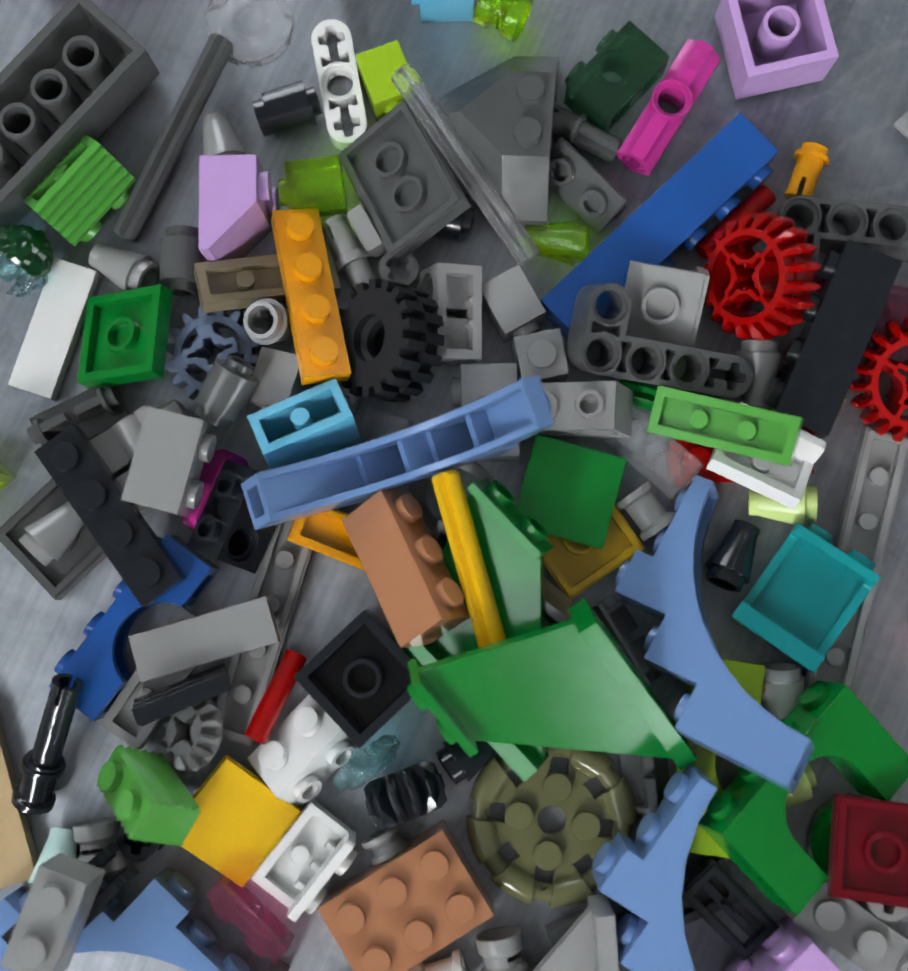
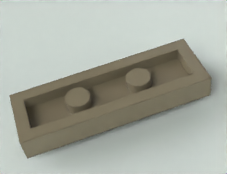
(242, 281)

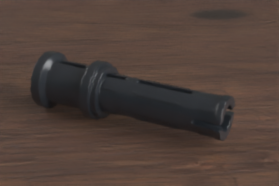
(45, 762)

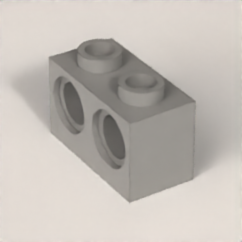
(459, 299)
(589, 409)

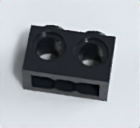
(226, 525)

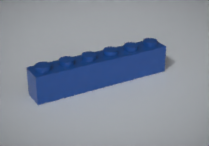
(671, 216)

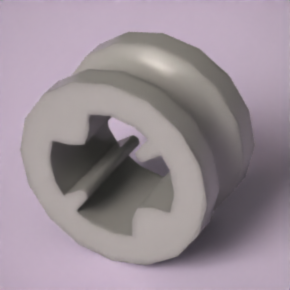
(412, 268)
(385, 844)

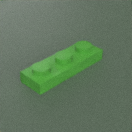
(725, 425)

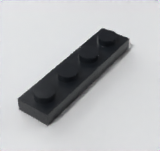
(111, 521)

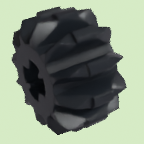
(405, 794)

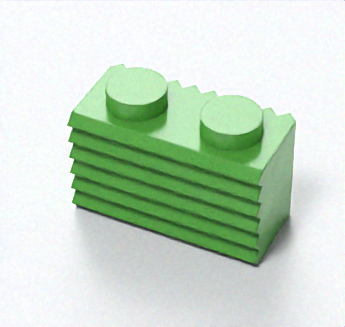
(81, 191)
(147, 796)

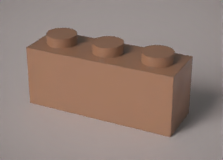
(405, 568)

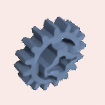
(195, 358)

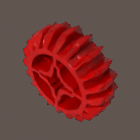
(776, 277)
(878, 359)

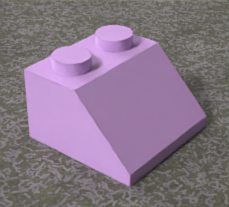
(233, 205)

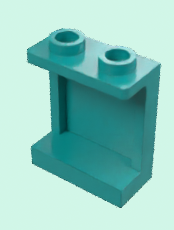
(806, 595)

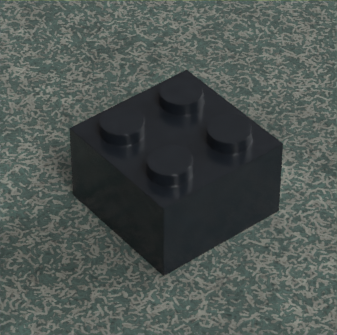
(359, 677)

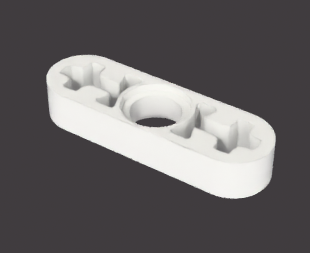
(341, 68)

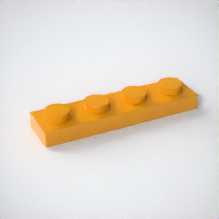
(310, 296)

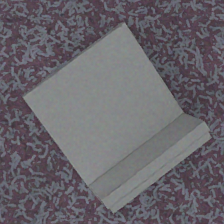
(665, 302)

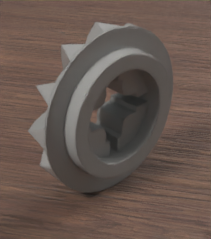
(205, 734)

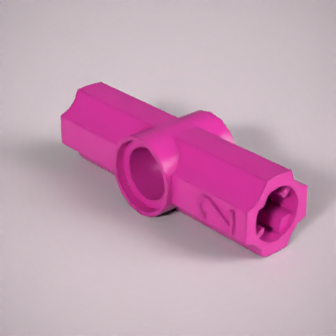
(679, 87)

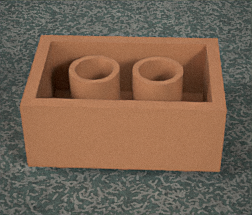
(407, 905)

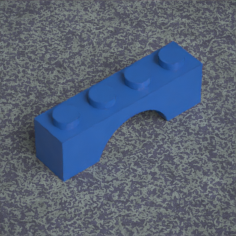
(102, 655)

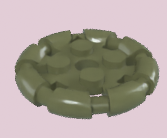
(544, 848)

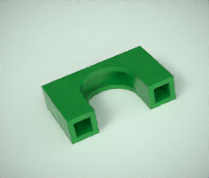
(751, 814)

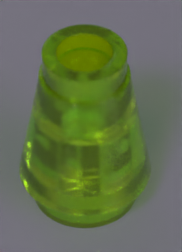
(561, 241)

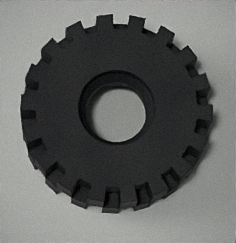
(409, 343)

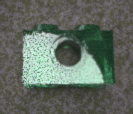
(629, 55)

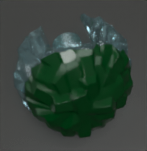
(24, 256)

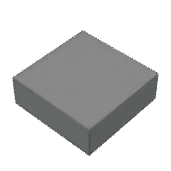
(366, 232)

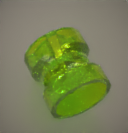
(503, 15)

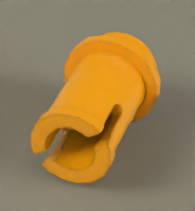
(807, 169)

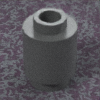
(177, 259)
(226, 391)

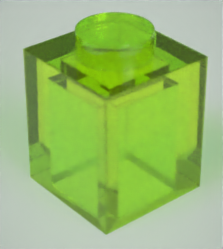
(314, 184)

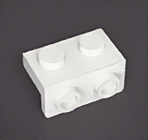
(771, 479)
(302, 753)
(306, 860)

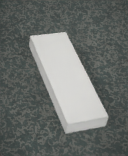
(54, 329)

